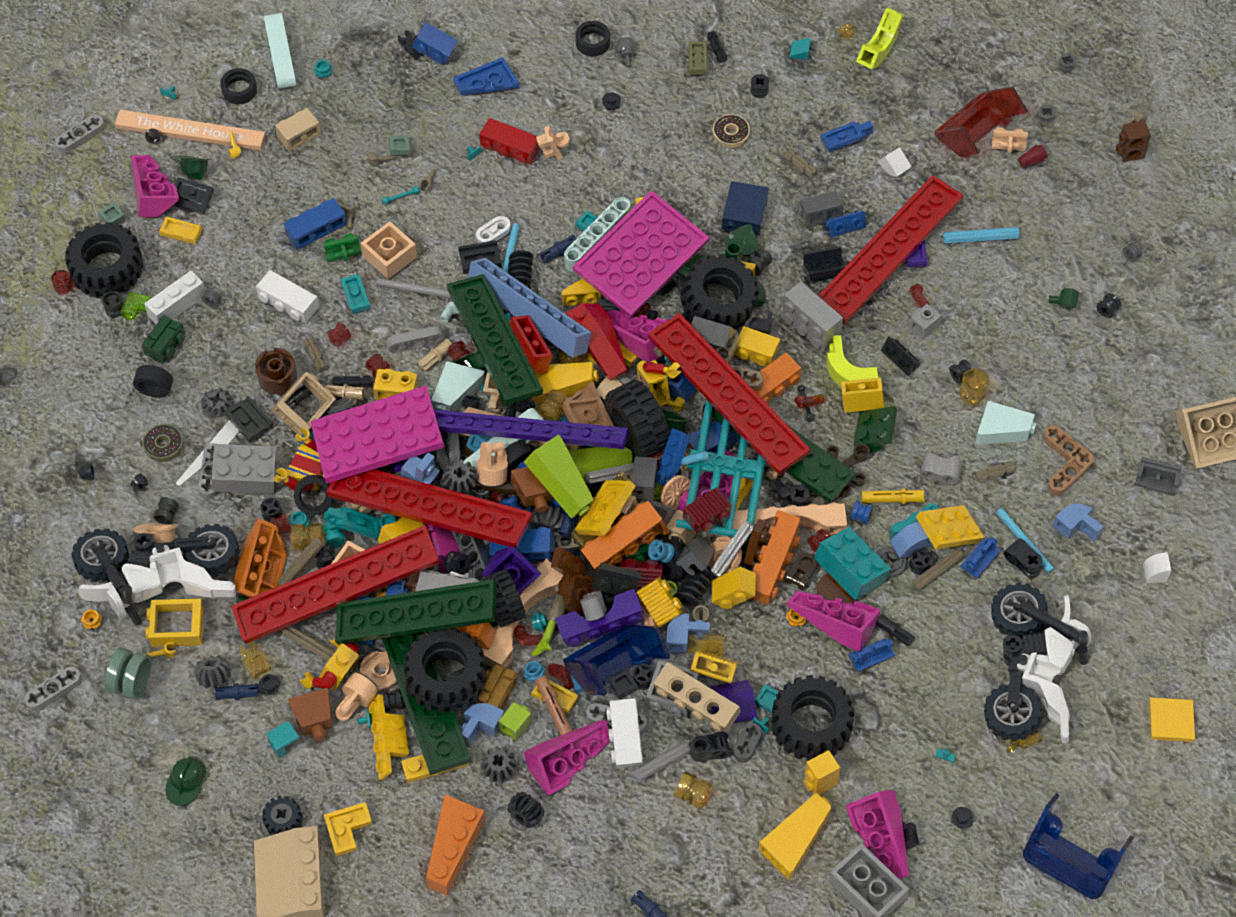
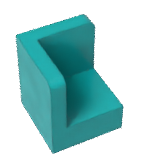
(282, 737)

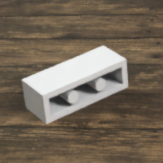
(287, 297)
(175, 298)
(625, 733)

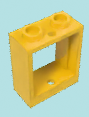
(191, 638)

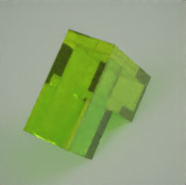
(133, 304)

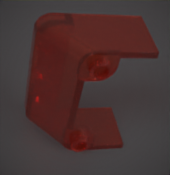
(978, 118)

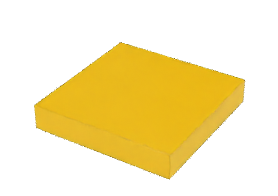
(1171, 719)

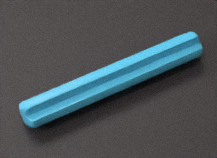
(981, 235)

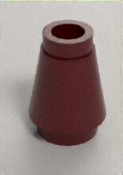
(1033, 156)

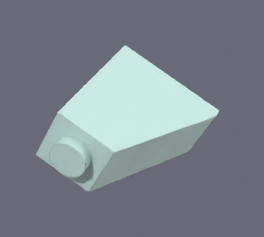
(455, 384)
(1004, 425)

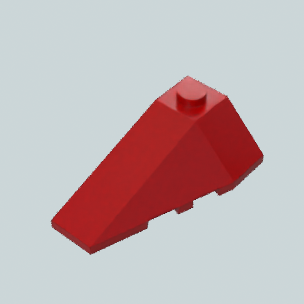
(603, 340)

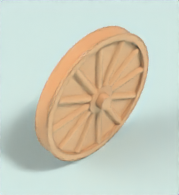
(674, 490)

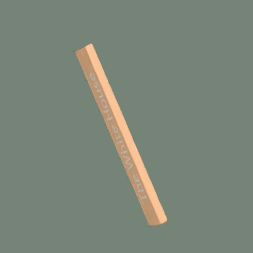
(190, 129)

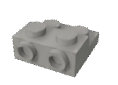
(657, 702)

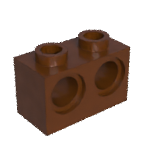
(1133, 141)

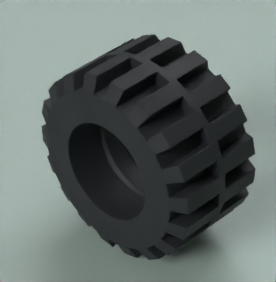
(508, 601)

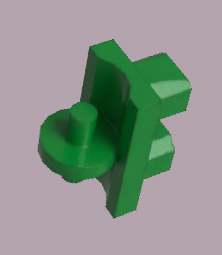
(342, 248)

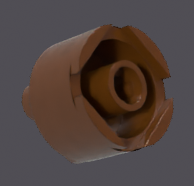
(276, 371)

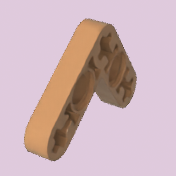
(1073, 462)

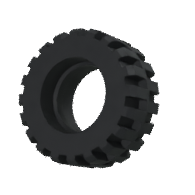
(99, 240)
(726, 273)
(636, 409)
(817, 693)
(445, 694)

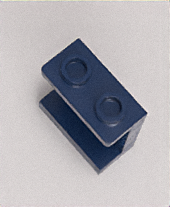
(744, 206)

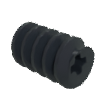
(521, 266)
(694, 585)

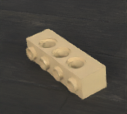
(672, 676)

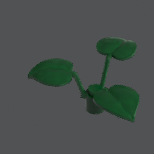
(739, 242)

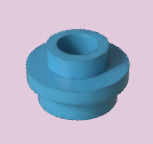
(532, 667)

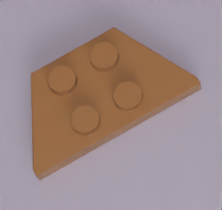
(586, 408)

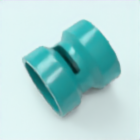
(334, 535)

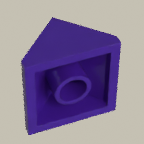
(515, 564)
(742, 695)

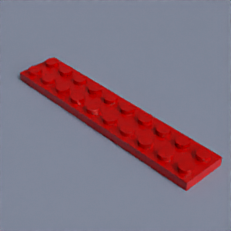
(890, 247)
(729, 393)
(433, 506)
(335, 584)

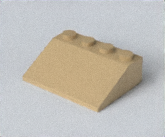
(1209, 432)
(289, 874)

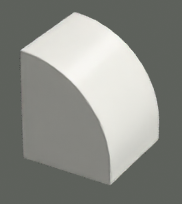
(895, 163)
(1157, 568)

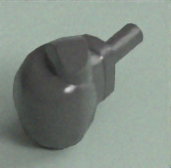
(625, 47)

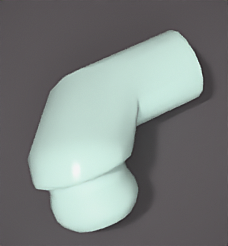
(448, 312)

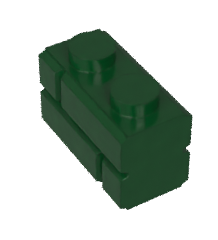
(163, 339)

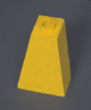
(566, 378)
(793, 838)

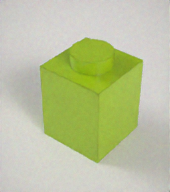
(515, 720)

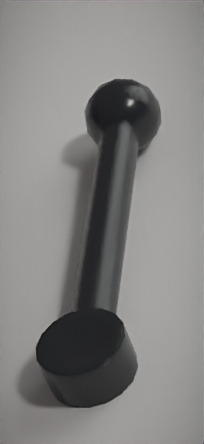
(810, 417)

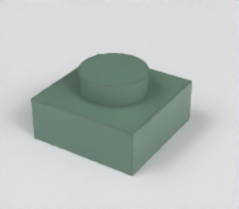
(399, 145)
(112, 214)

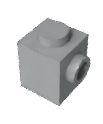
(924, 321)

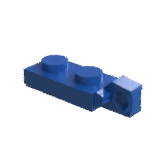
(846, 135)
(672, 456)

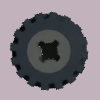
(278, 823)

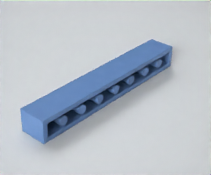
(522, 301)

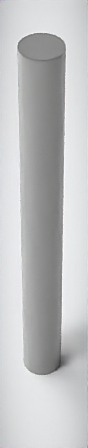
(413, 288)

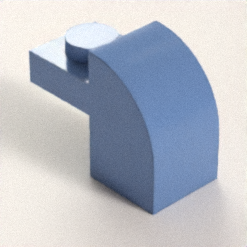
(420, 469)
(1077, 517)
(910, 539)
(680, 629)
(480, 717)

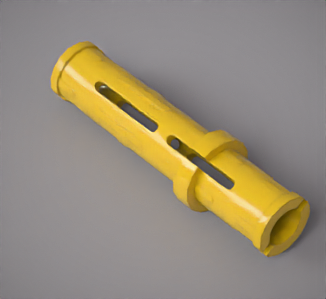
(893, 496)

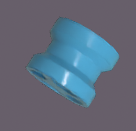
(661, 551)

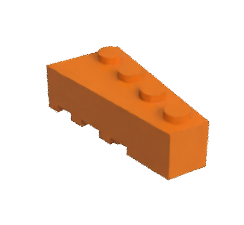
(625, 536)
(776, 556)
(454, 838)

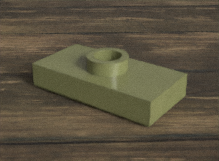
(698, 58)

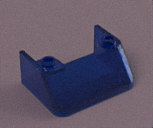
(614, 654)
(1068, 861)

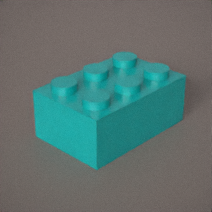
(852, 563)

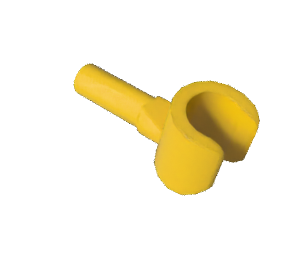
(235, 150)
(169, 654)

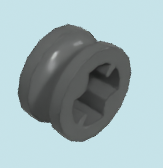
(1067, 67)
(1046, 109)
(1132, 252)
(211, 297)

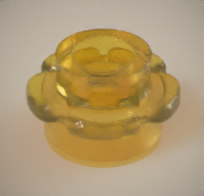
(846, 30)

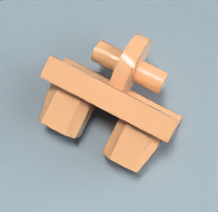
(1009, 139)
(551, 143)

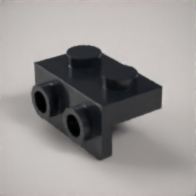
(823, 263)

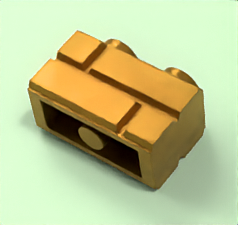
(498, 686)

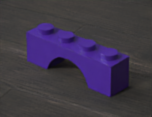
(624, 611)

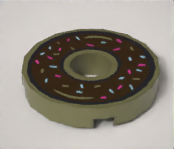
(162, 432)

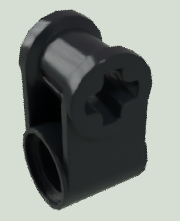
(1024, 558)
(715, 747)

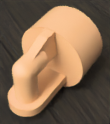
(491, 468)
(358, 691)

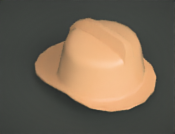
(160, 532)

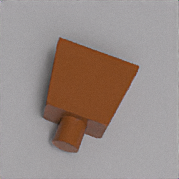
(530, 489)
(312, 713)

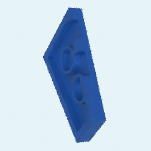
(486, 78)

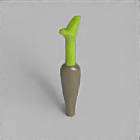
(556, 610)

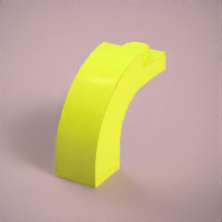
(879, 46)
(841, 369)

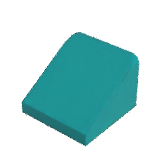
(800, 49)

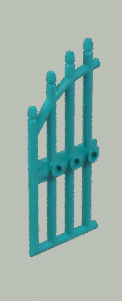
(727, 465)

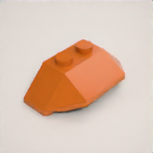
(260, 560)

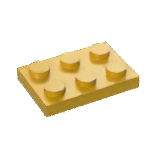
(605, 507)
(950, 527)

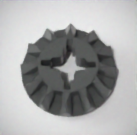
(341, 405)
(220, 408)
(898, 563)

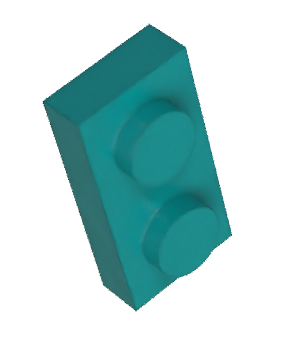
(355, 293)

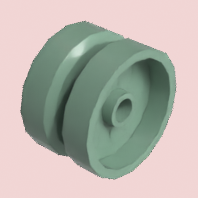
(128, 673)

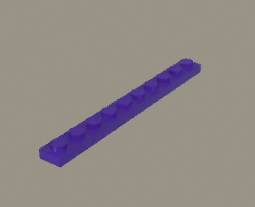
(531, 429)

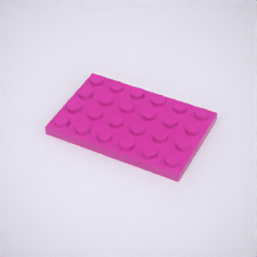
(641, 254)
(376, 434)

